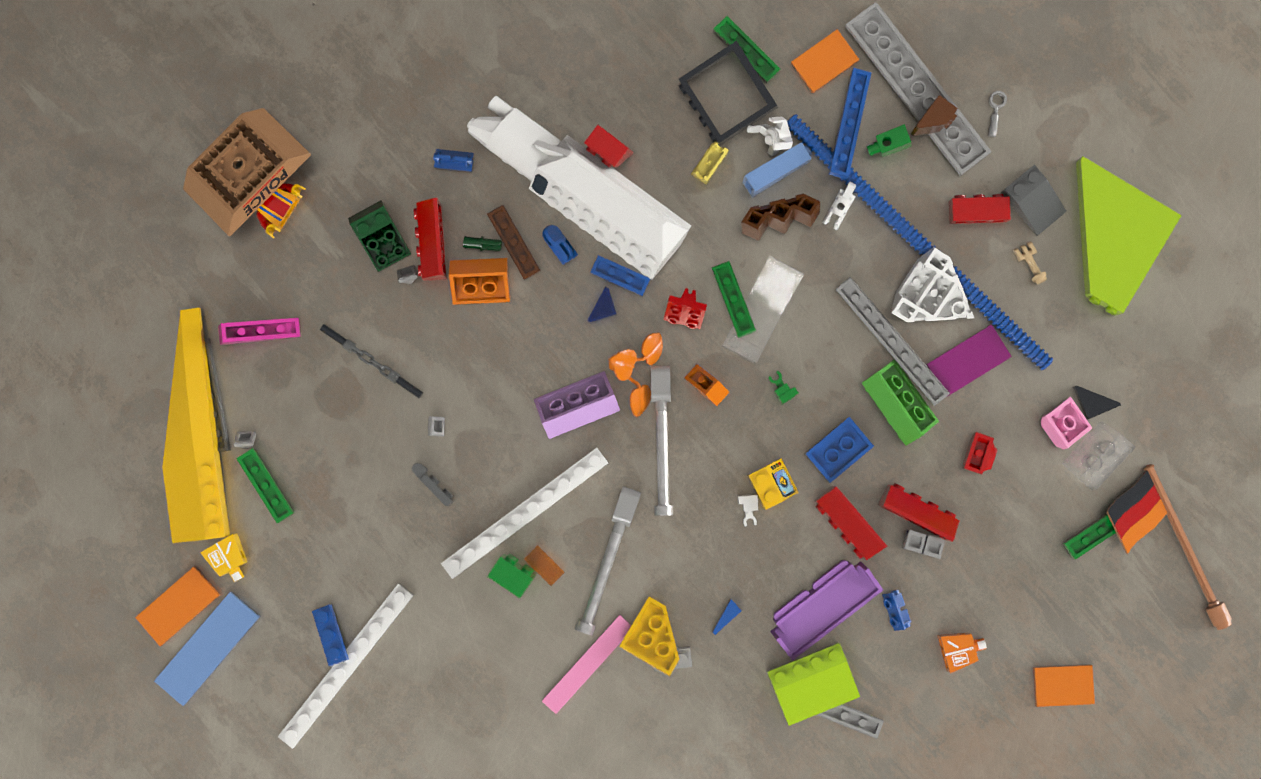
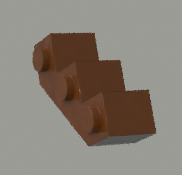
(780, 215)

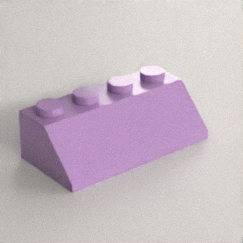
(576, 405)

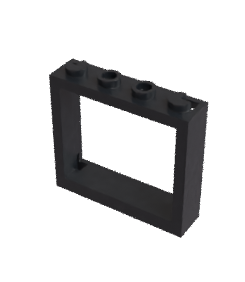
(696, 105)

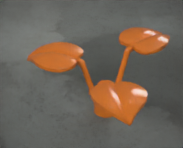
(623, 365)

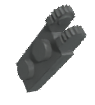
(431, 483)

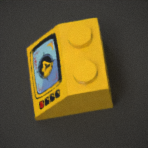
(772, 484)

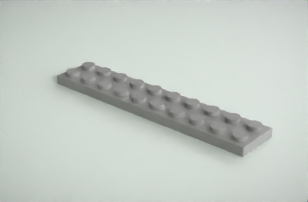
(915, 85)

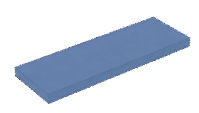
(207, 648)

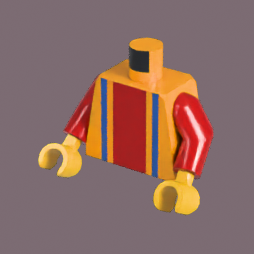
(279, 207)

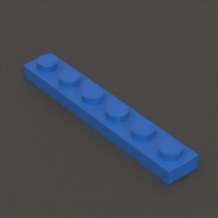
(850, 123)

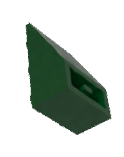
(379, 235)

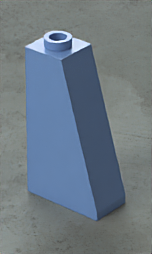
(776, 169)

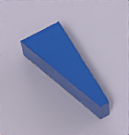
(730, 611)

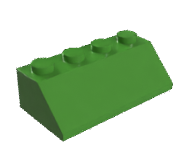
(900, 402)

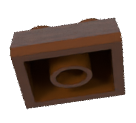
(937, 117)

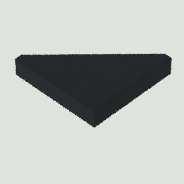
(1093, 403)

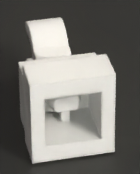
(749, 504)

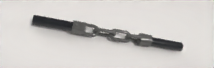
(351, 347)

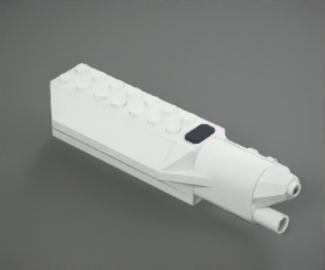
(583, 188)

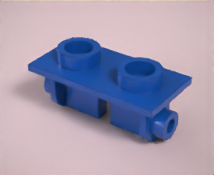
(453, 160)
(898, 618)

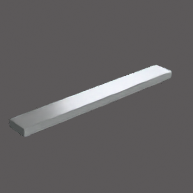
(892, 341)

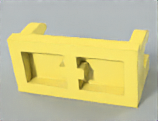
(709, 163)

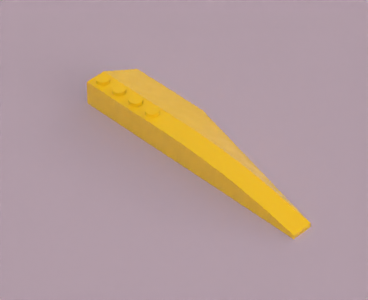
(191, 445)

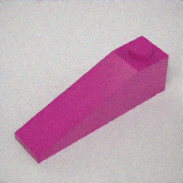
(258, 330)

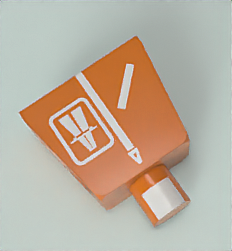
(959, 650)

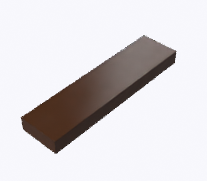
(513, 242)

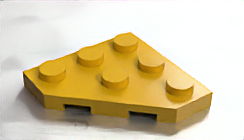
(652, 638)

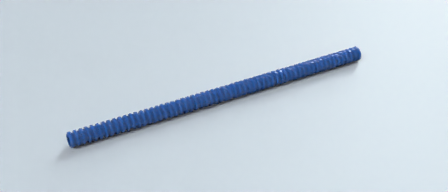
(922, 245)

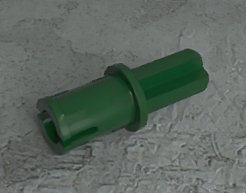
(482, 243)

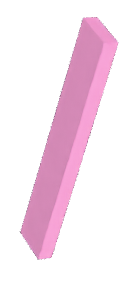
(587, 664)

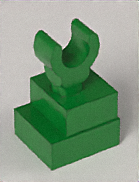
(783, 392)

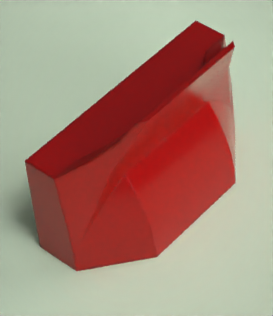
(980, 453)

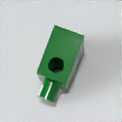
(897, 136)

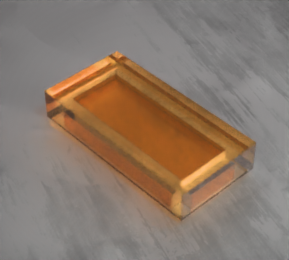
(544, 565)

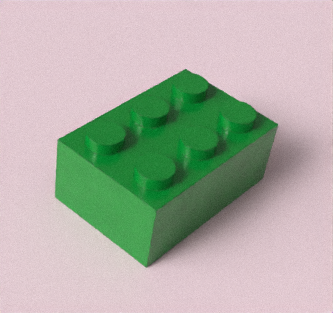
(512, 575)

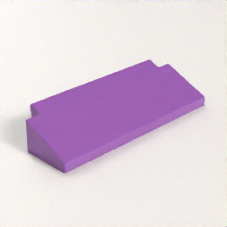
(823, 607)

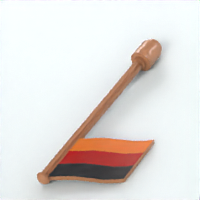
(1140, 512)

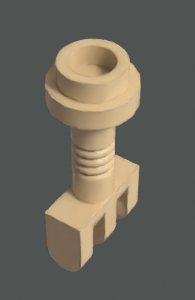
(1027, 255)

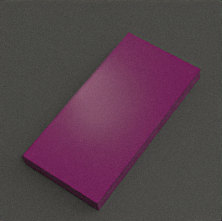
(969, 359)

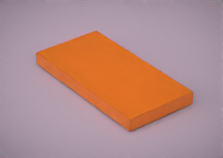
(177, 606)

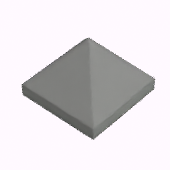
(407, 274)
(436, 426)
(244, 439)

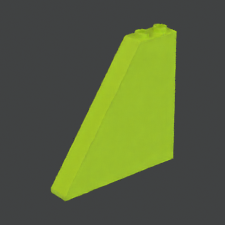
(1118, 235)

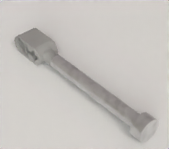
(661, 395)
(622, 517)

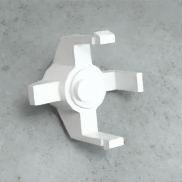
(776, 137)

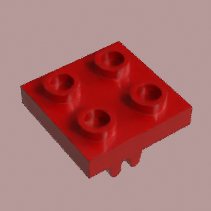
(685, 310)

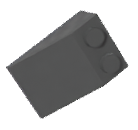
(1034, 200)

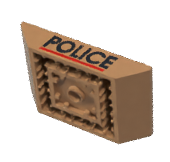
(268, 161)

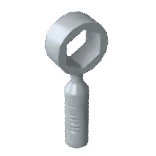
(995, 117)

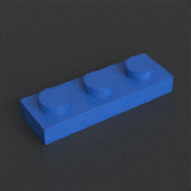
(620, 275)
(330, 635)

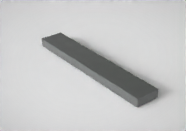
(221, 428)

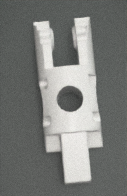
(845, 197)

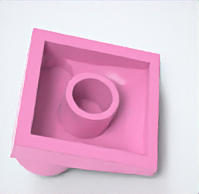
(1065, 424)

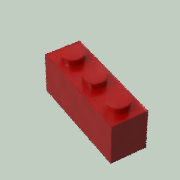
(979, 209)

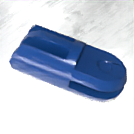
(559, 244)

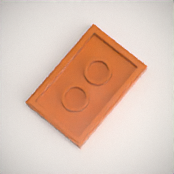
(825, 61)
(1063, 685)

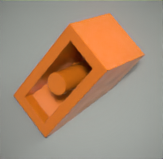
(707, 385)

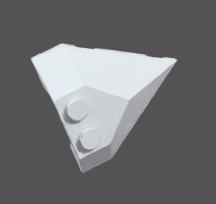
(931, 291)

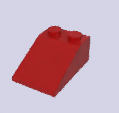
(608, 147)

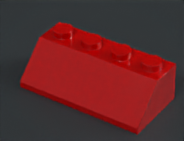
(431, 240)
(919, 513)
(850, 523)

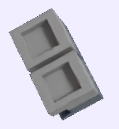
(923, 544)

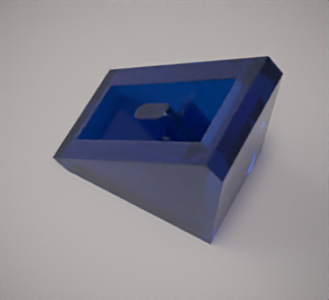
(603, 309)

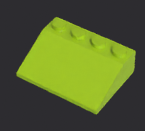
(813, 683)

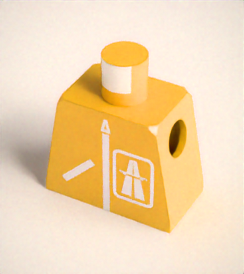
(226, 557)

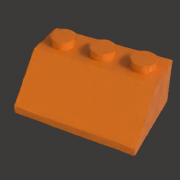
(479, 281)

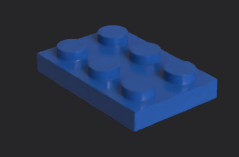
(839, 449)

